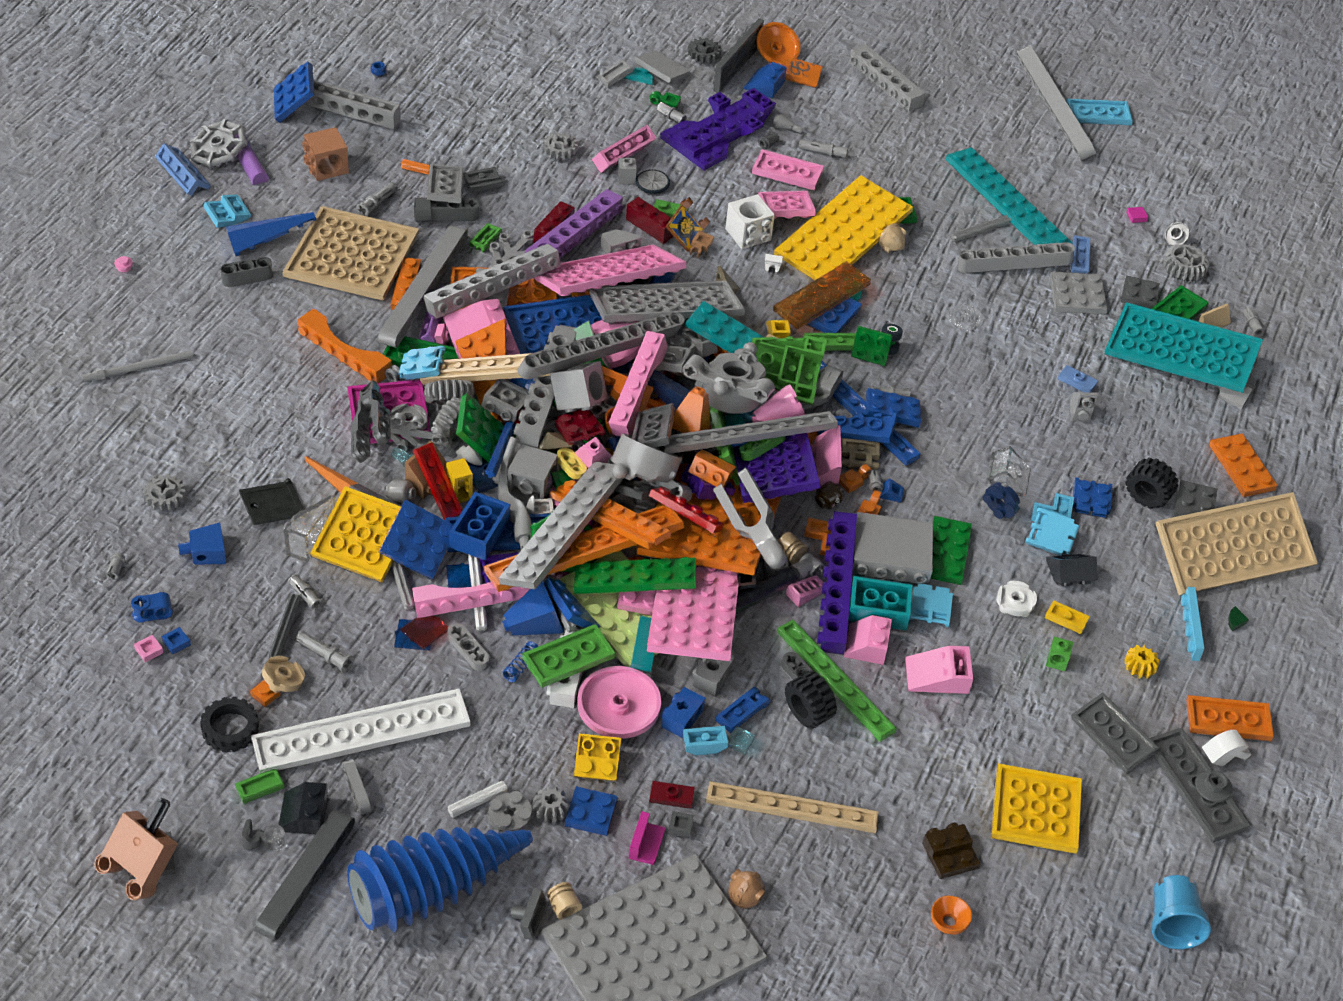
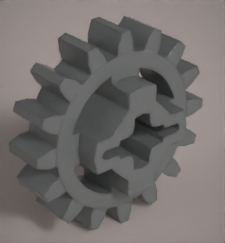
(704, 50)

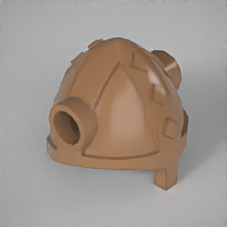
(746, 888)

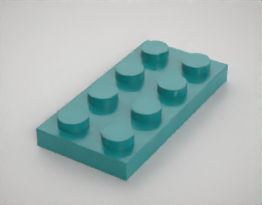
(720, 328)

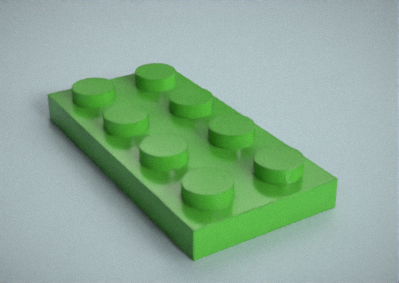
(568, 655)

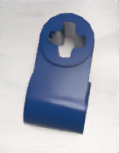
(153, 606)

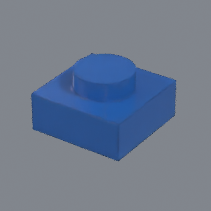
(176, 640)

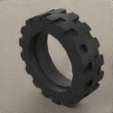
(223, 707)

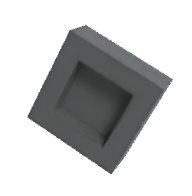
(680, 824)

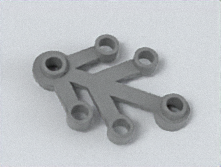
(527, 238)
(437, 435)

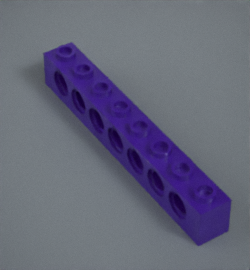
(836, 640)

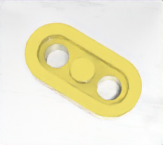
(571, 463)

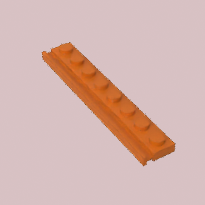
(622, 520)

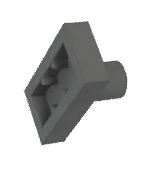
(530, 914)

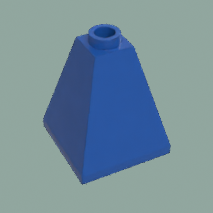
(533, 614)

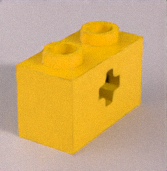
(460, 479)

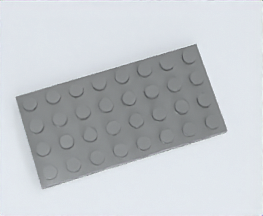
(647, 301)

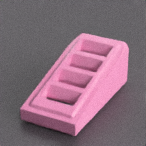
(800, 599)

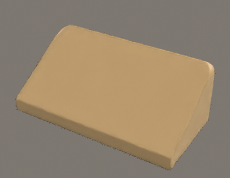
(1217, 317)

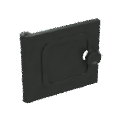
(274, 502)

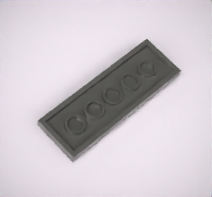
(737, 56)
(1182, 765)

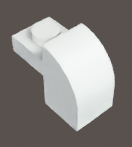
(1225, 747)

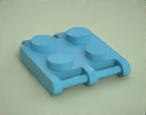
(421, 362)
(1053, 532)
(931, 604)

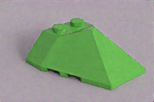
(792, 362)

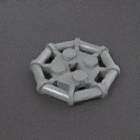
(224, 142)

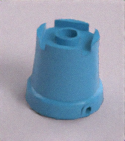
(1179, 914)

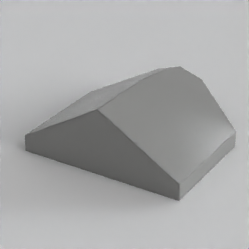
(1237, 398)

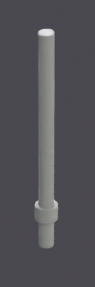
(100, 374)

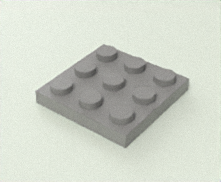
(1078, 293)

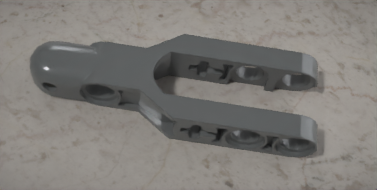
(369, 409)

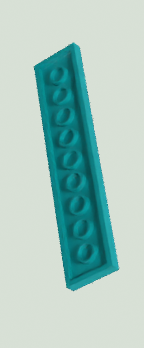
(1005, 197)

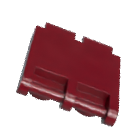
(578, 426)

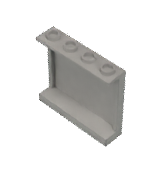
(893, 548)

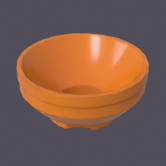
(951, 907)

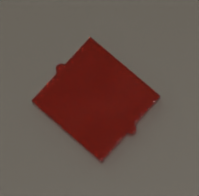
(425, 630)

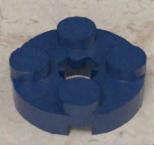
(993, 497)

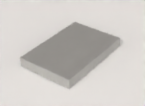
(662, 66)

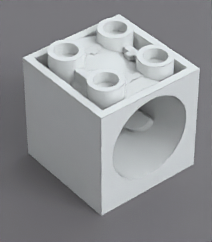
(749, 221)

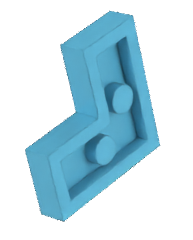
(1062, 505)

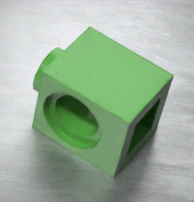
(1059, 653)

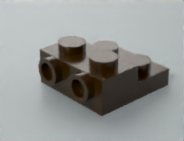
(950, 850)

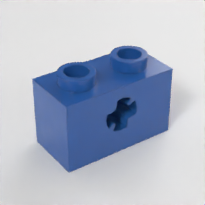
(682, 712)

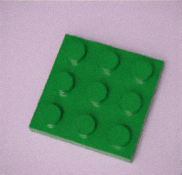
(478, 427)

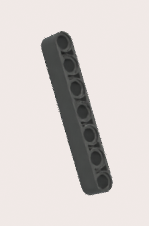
(304, 875)

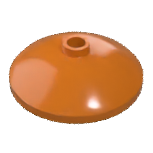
(781, 38)

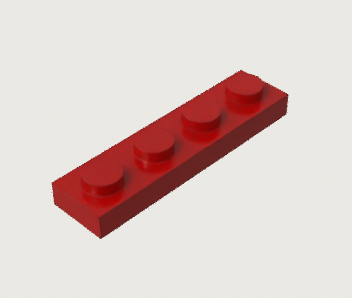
(438, 481)
(689, 511)

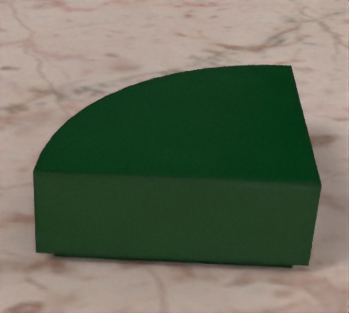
(1236, 619)

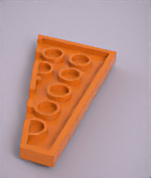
(485, 343)

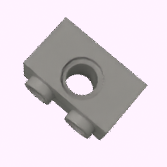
(712, 674)

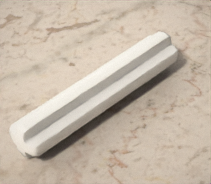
(477, 799)

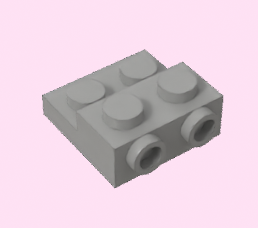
(505, 399)

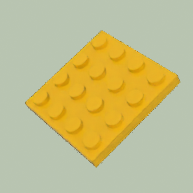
(356, 534)
(1036, 808)

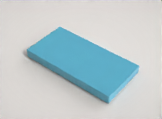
(1100, 111)

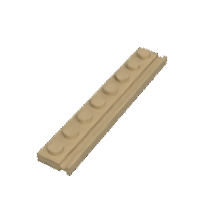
(479, 368)

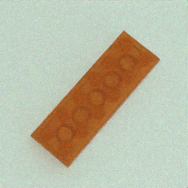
(821, 295)

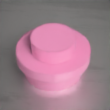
(123, 264)

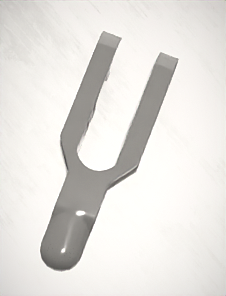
(761, 532)

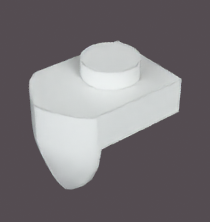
(469, 455)
(539, 506)

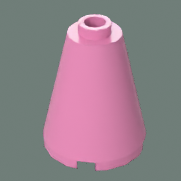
(781, 405)

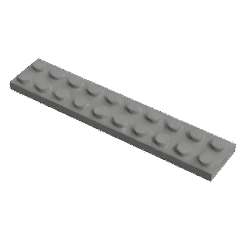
(561, 527)

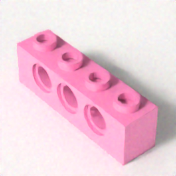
(624, 148)

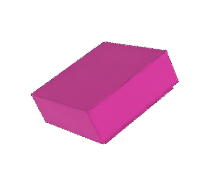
(1137, 214)

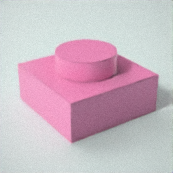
(442, 335)
(148, 648)

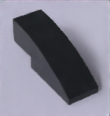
(751, 581)

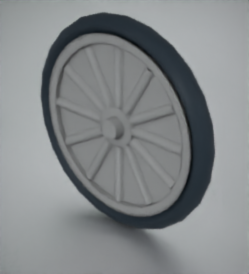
(652, 181)

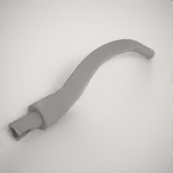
(518, 512)

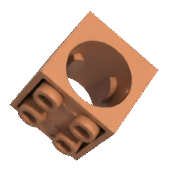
(325, 154)

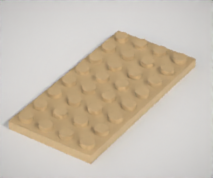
(1236, 543)

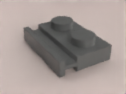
(482, 179)

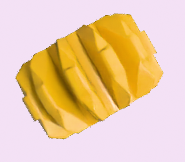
(1142, 661)

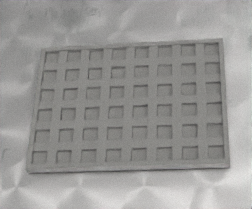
(655, 939)

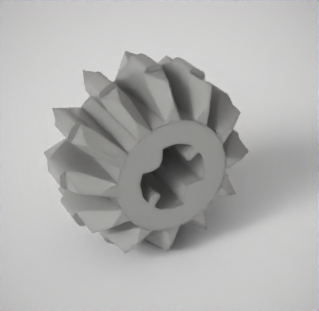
(551, 804)

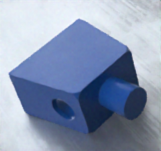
(205, 545)

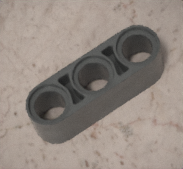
(246, 271)

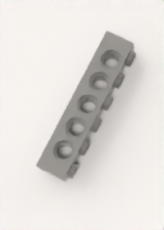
(887, 77)
(355, 105)

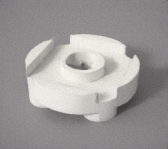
(1009, 605)

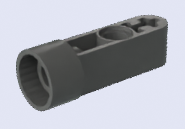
(430, 210)

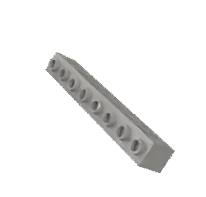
(492, 280)
(542, 397)

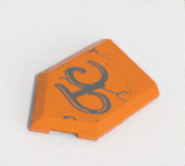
(802, 72)

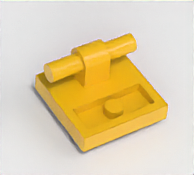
(597, 757)

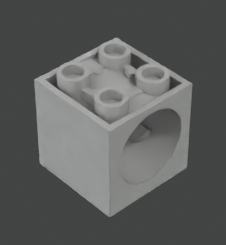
(579, 386)
(530, 473)

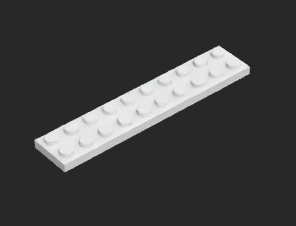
(360, 731)

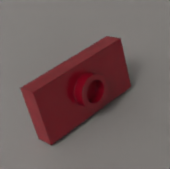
(671, 794)

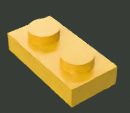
(1067, 617)

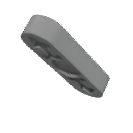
(468, 655)
(356, 787)

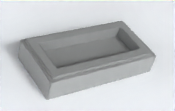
(615, 73)

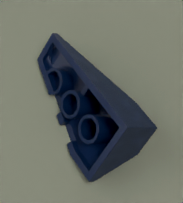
(667, 389)

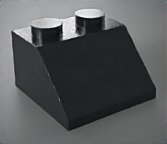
(1073, 568)
(304, 808)

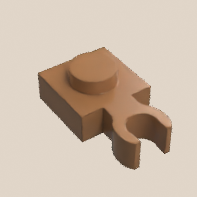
(701, 242)

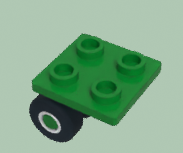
(877, 345)

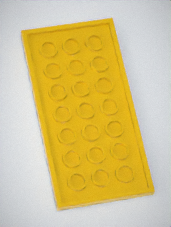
(843, 228)

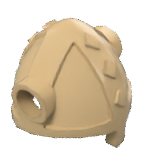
(892, 238)

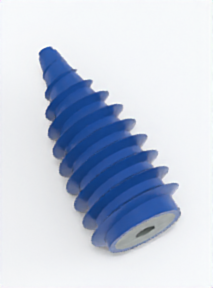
(426, 871)

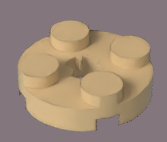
(291, 676)

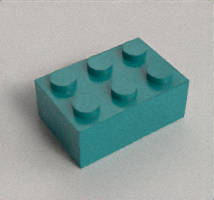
(880, 599)

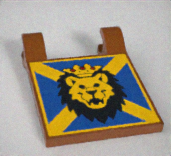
(684, 226)

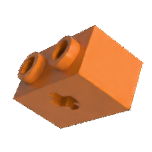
(711, 468)

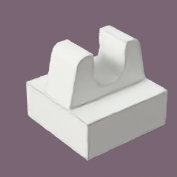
(773, 261)

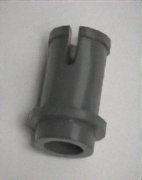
(765, 142)

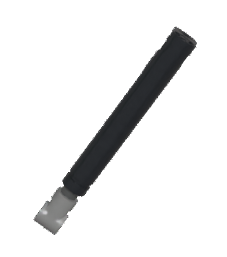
(769, 586)

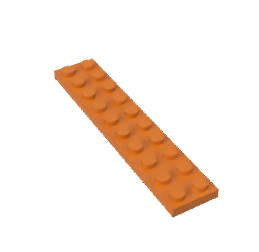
(591, 545)

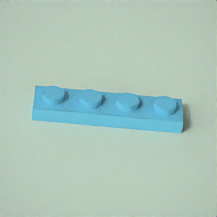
(1193, 624)

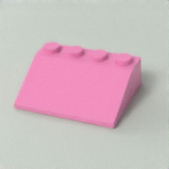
(475, 318)

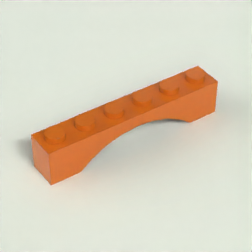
(367, 363)

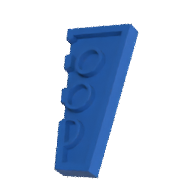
(867, 428)

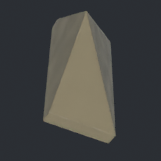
(721, 275)
(553, 442)

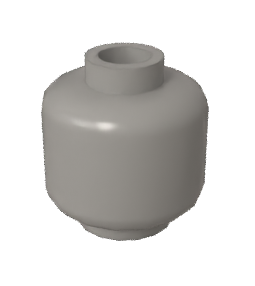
(399, 490)

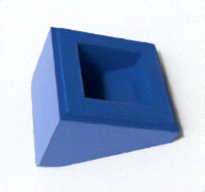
(892, 491)

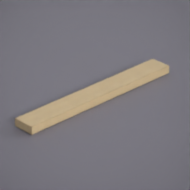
(792, 807)

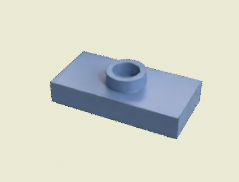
(1077, 379)

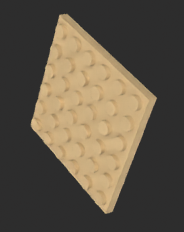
(351, 253)

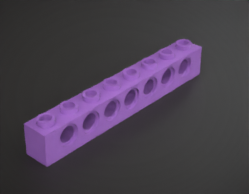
(582, 223)

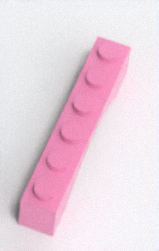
(648, 358)
(437, 600)

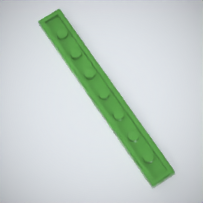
(838, 681)

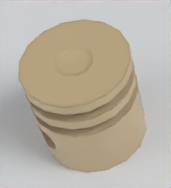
(792, 547)
(564, 900)

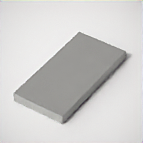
(445, 183)

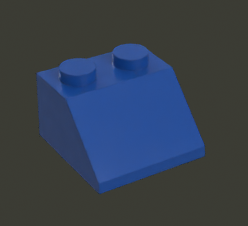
(768, 79)

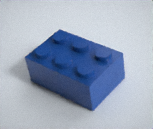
(479, 525)

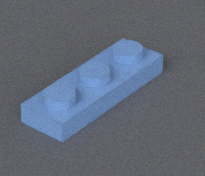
(1081, 255)

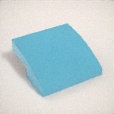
(227, 211)

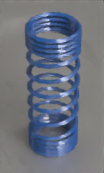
(513, 670)

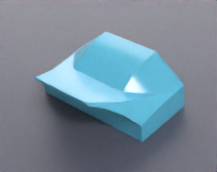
(705, 740)

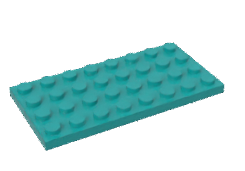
(1184, 347)

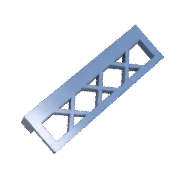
(181, 169)

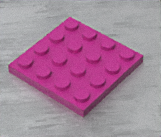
(393, 394)

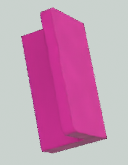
(646, 840)

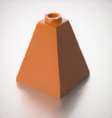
(693, 412)

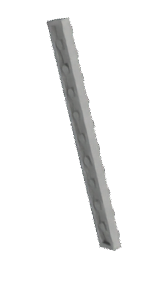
(750, 432)

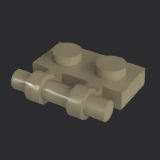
(861, 450)

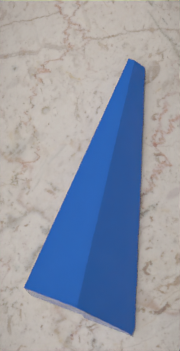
(264, 231)

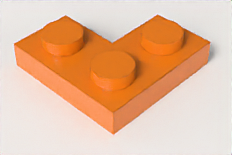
(818, 530)

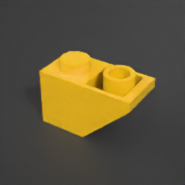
(778, 328)

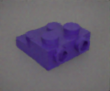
(701, 488)

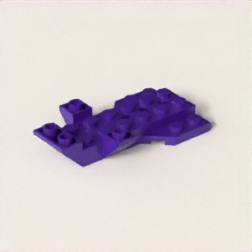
(707, 140)

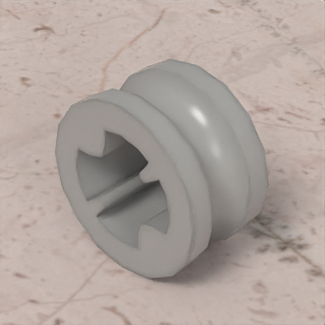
(393, 373)

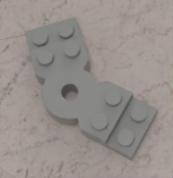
(682, 348)

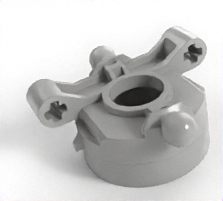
(732, 380)
(649, 464)

